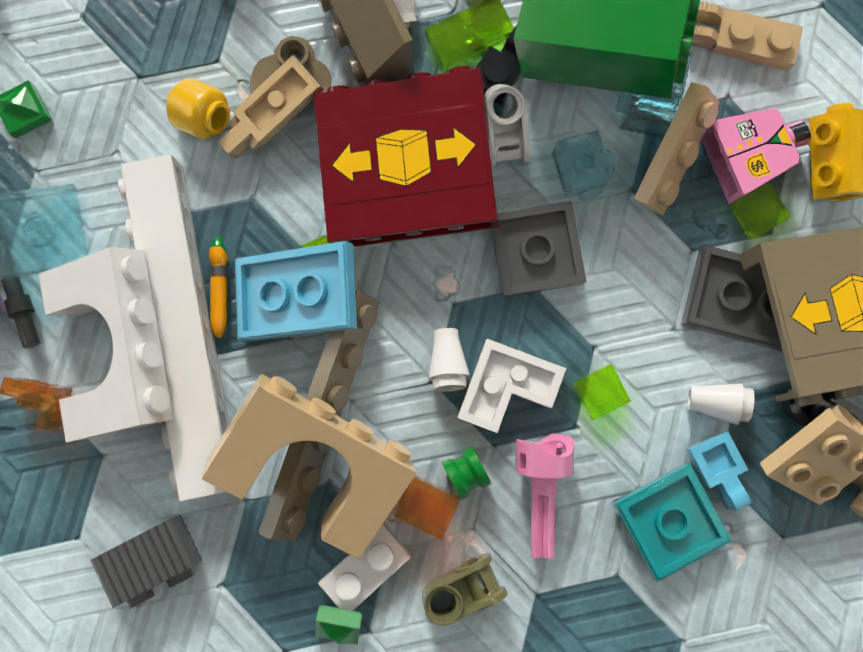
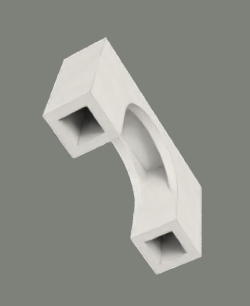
(136, 386)

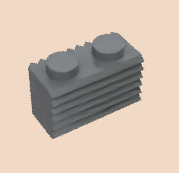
(146, 561)

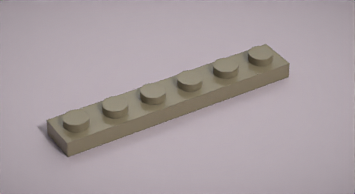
(304, 459)

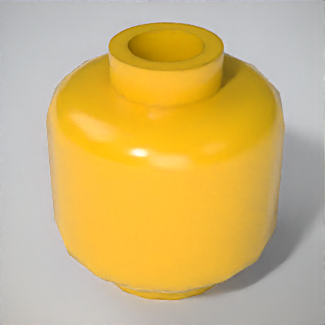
(197, 109)

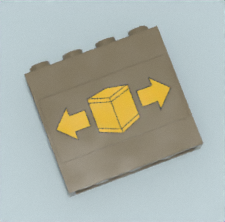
(816, 310)

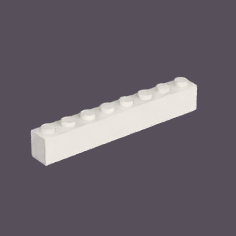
(165, 231)

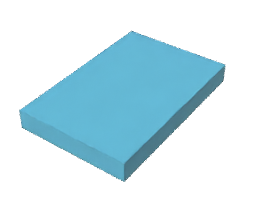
(296, 292)

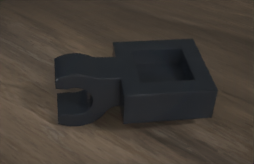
(500, 67)

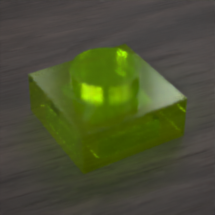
(760, 211)
(601, 391)

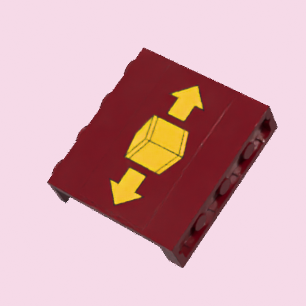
(406, 158)

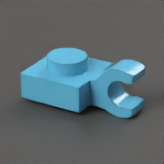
(720, 464)

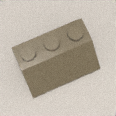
(374, 36)

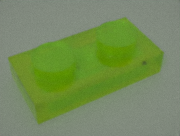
(469, 32)

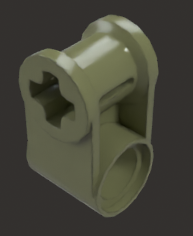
(466, 589)

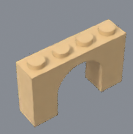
(279, 416)

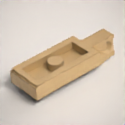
(270, 108)

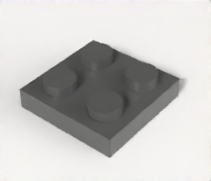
(538, 249)

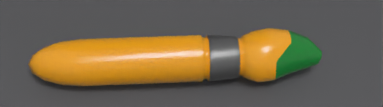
(218, 287)

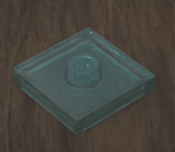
(39, 230)

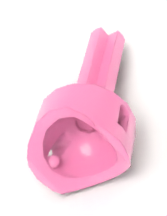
(544, 464)

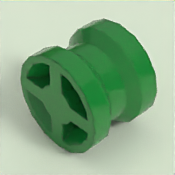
(466, 473)

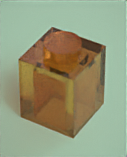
(427, 506)

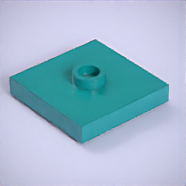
(672, 522)

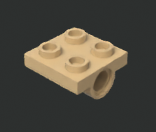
(820, 456)

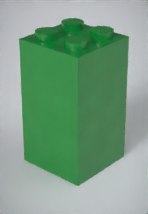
(607, 43)

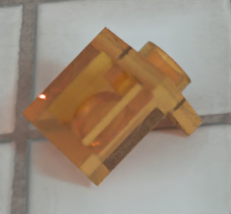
(38, 395)

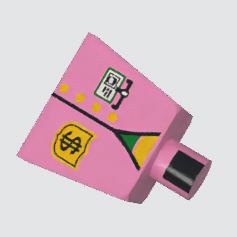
(753, 150)

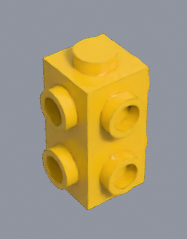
(837, 153)

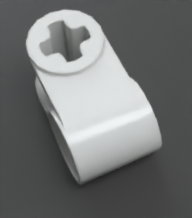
(508, 128)

